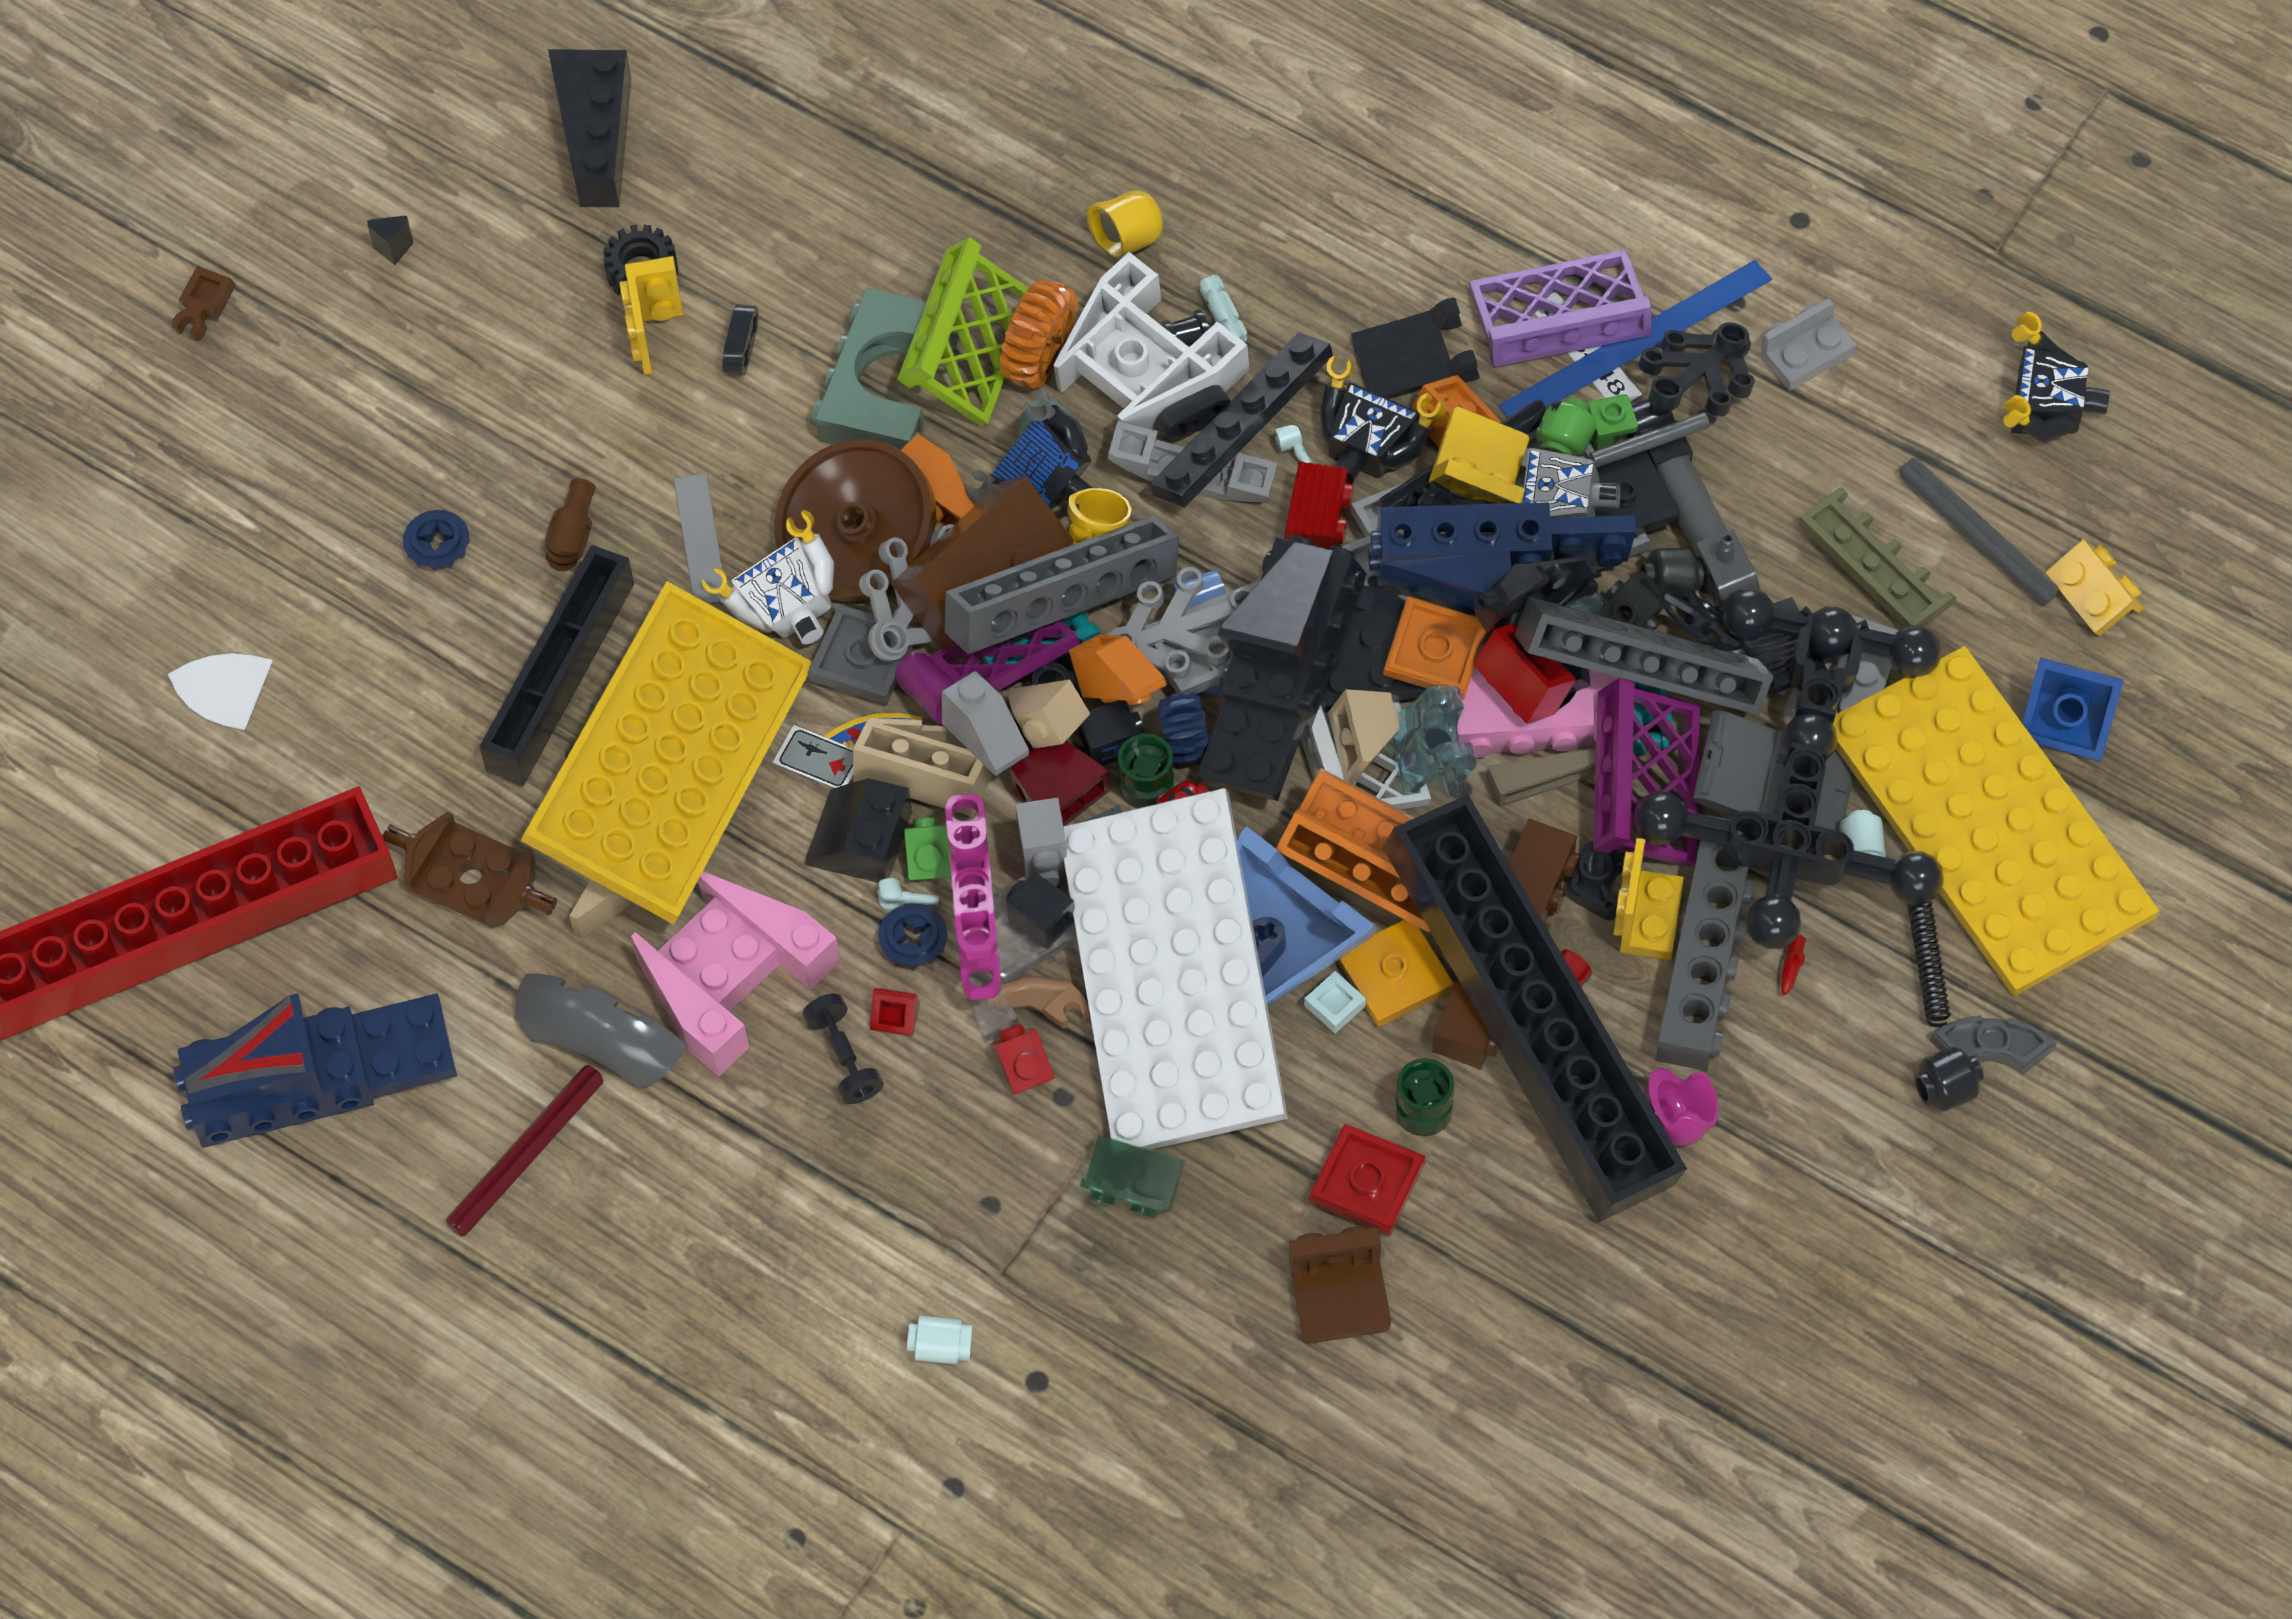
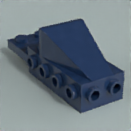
(1465, 561)

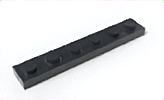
(1241, 419)

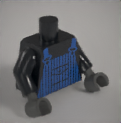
(1048, 453)

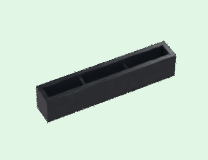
(557, 665)

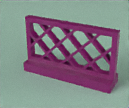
(1617, 762)

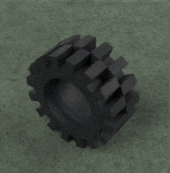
(633, 245)

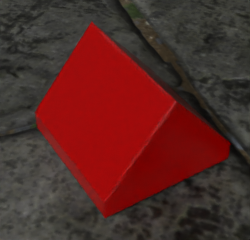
(894, 1011)

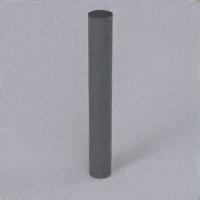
(1650, 440)

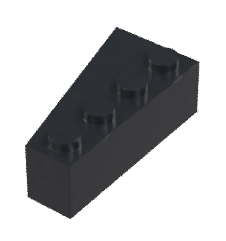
(594, 111)

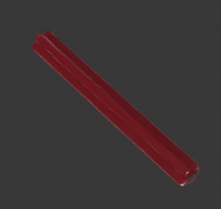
(524, 1150)

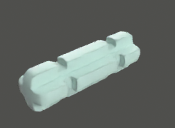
(1222, 306)

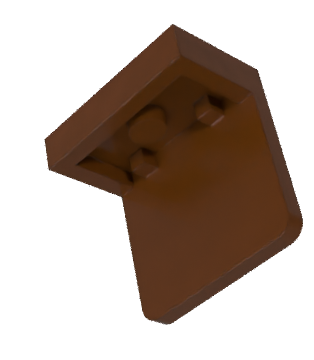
(1339, 1284)

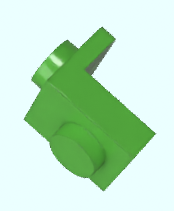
(927, 849)

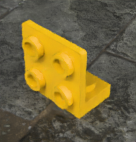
(647, 296)
(1480, 458)
(1647, 908)

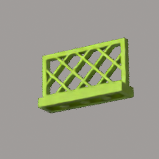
(937, 323)

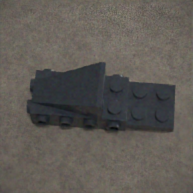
(1281, 663)

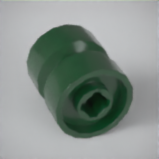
(1145, 769)
(1424, 1097)

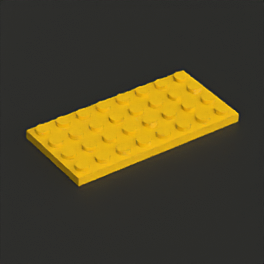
(668, 753)
(2011, 836)

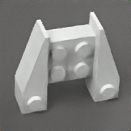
(1137, 357)

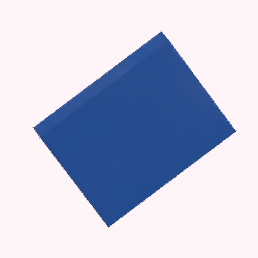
(2071, 708)

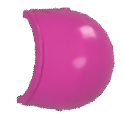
(1683, 1106)

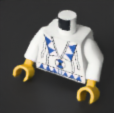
(784, 588)

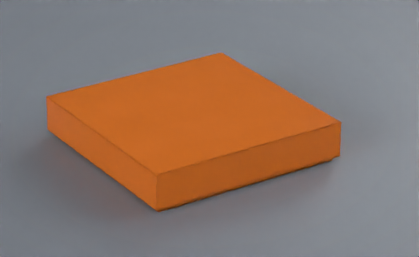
(1434, 646)

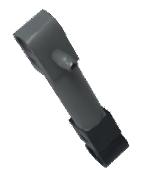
(1719, 550)

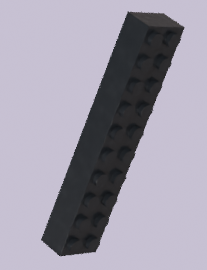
(1534, 1008)

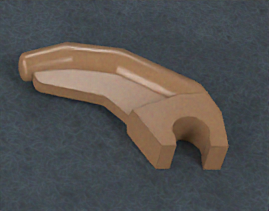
(1045, 995)

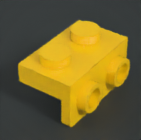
(2094, 587)

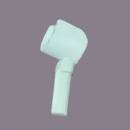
(1290, 438)
(891, 896)

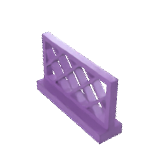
(1568, 328)

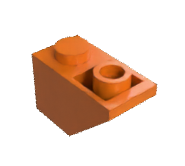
(1114, 670)

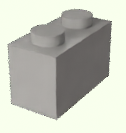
(1042, 840)

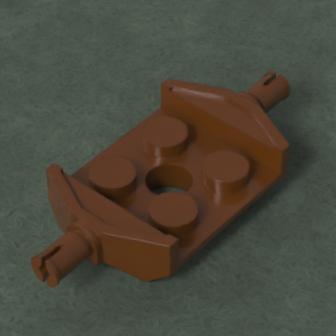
(447, 850)

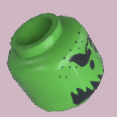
(1566, 427)

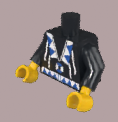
(2049, 387)
(1370, 430)

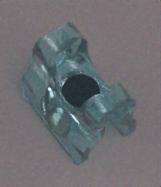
(1428, 742)

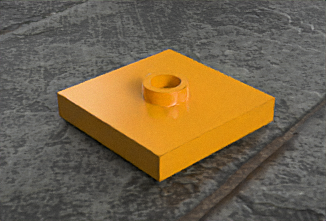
(1396, 972)

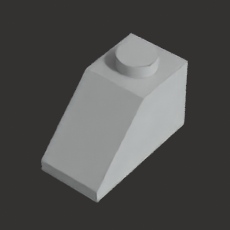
(983, 723)

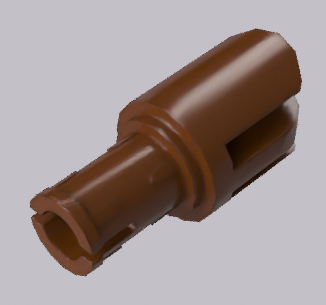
(570, 527)

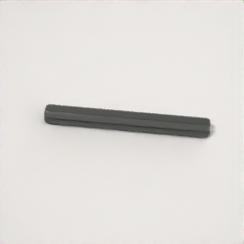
(1979, 531)

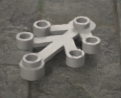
(893, 626)
(1177, 627)

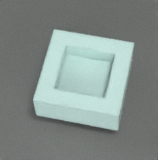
(1335, 1002)

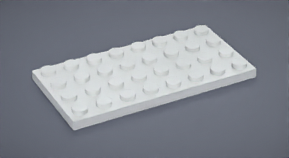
(1172, 972)

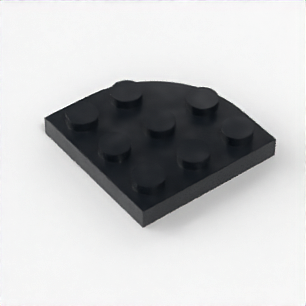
(1367, 649)

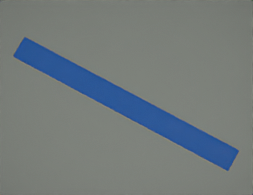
(1616, 354)

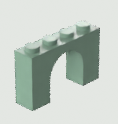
(880, 327)

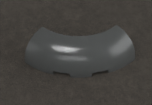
(594, 1027)

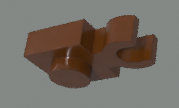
(203, 297)

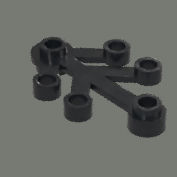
(1727, 342)

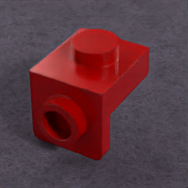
(1022, 1058)

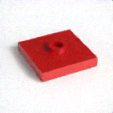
(1367, 1179)

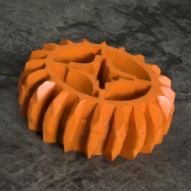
(1038, 333)

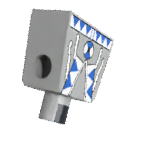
(1567, 484)

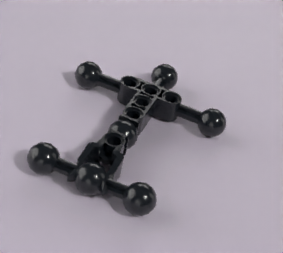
(1809, 743)

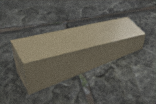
(1535, 776)

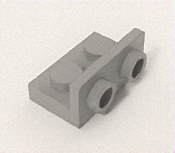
(1806, 345)

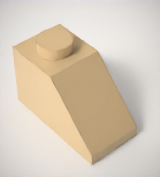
(1048, 712)
(1362, 728)

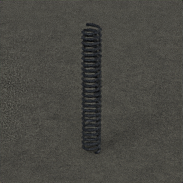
(1915, 928)

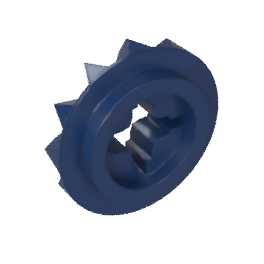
(422, 532)
(917, 919)

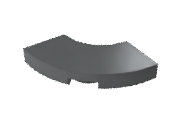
(1996, 1040)

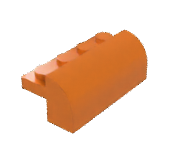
(1343, 838)

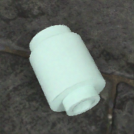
(1864, 831)
(940, 1340)

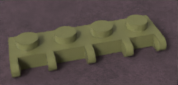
(1872, 563)

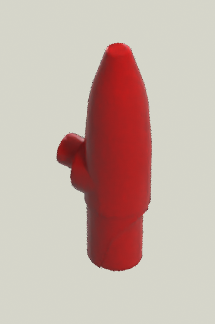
(1792, 962)

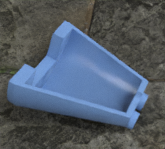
(1314, 923)

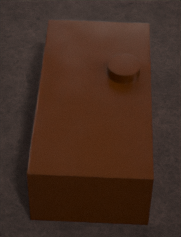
(996, 534)

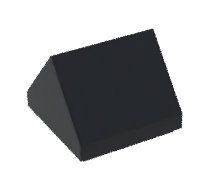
(391, 236)

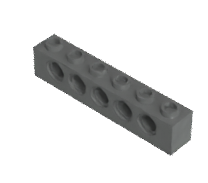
(1060, 584)
(1643, 655)
(1680, 1039)

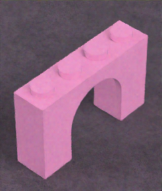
(1495, 728)

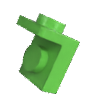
(1613, 418)

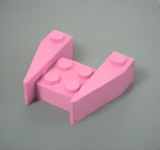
(724, 958)

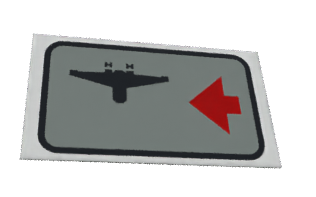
(816, 757)

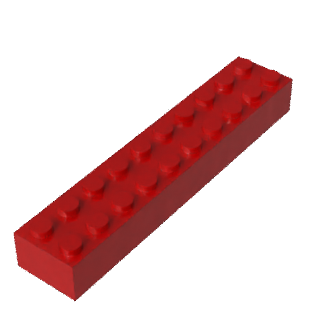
(189, 909)

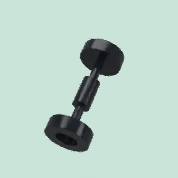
(824, 1013)

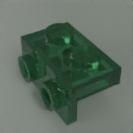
(1133, 1175)

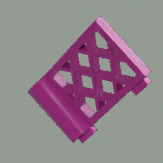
(927, 676)

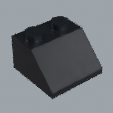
(861, 829)

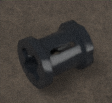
(1188, 329)

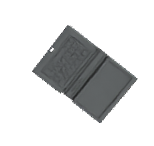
(1748, 768)

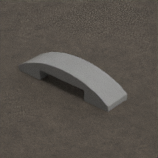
(1141, 454)

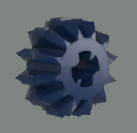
(1184, 727)

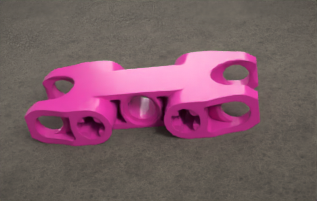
(973, 896)

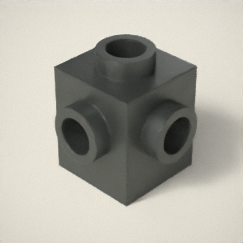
(1634, 602)

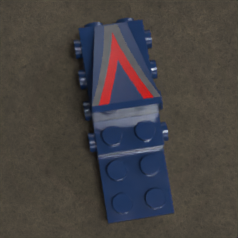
(309, 1068)

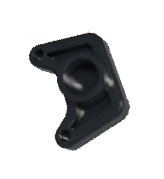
(1594, 880)

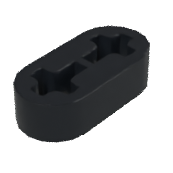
(740, 339)
(1191, 413)

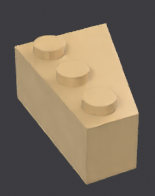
(919, 758)

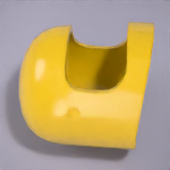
(1135, 218)
(1097, 513)

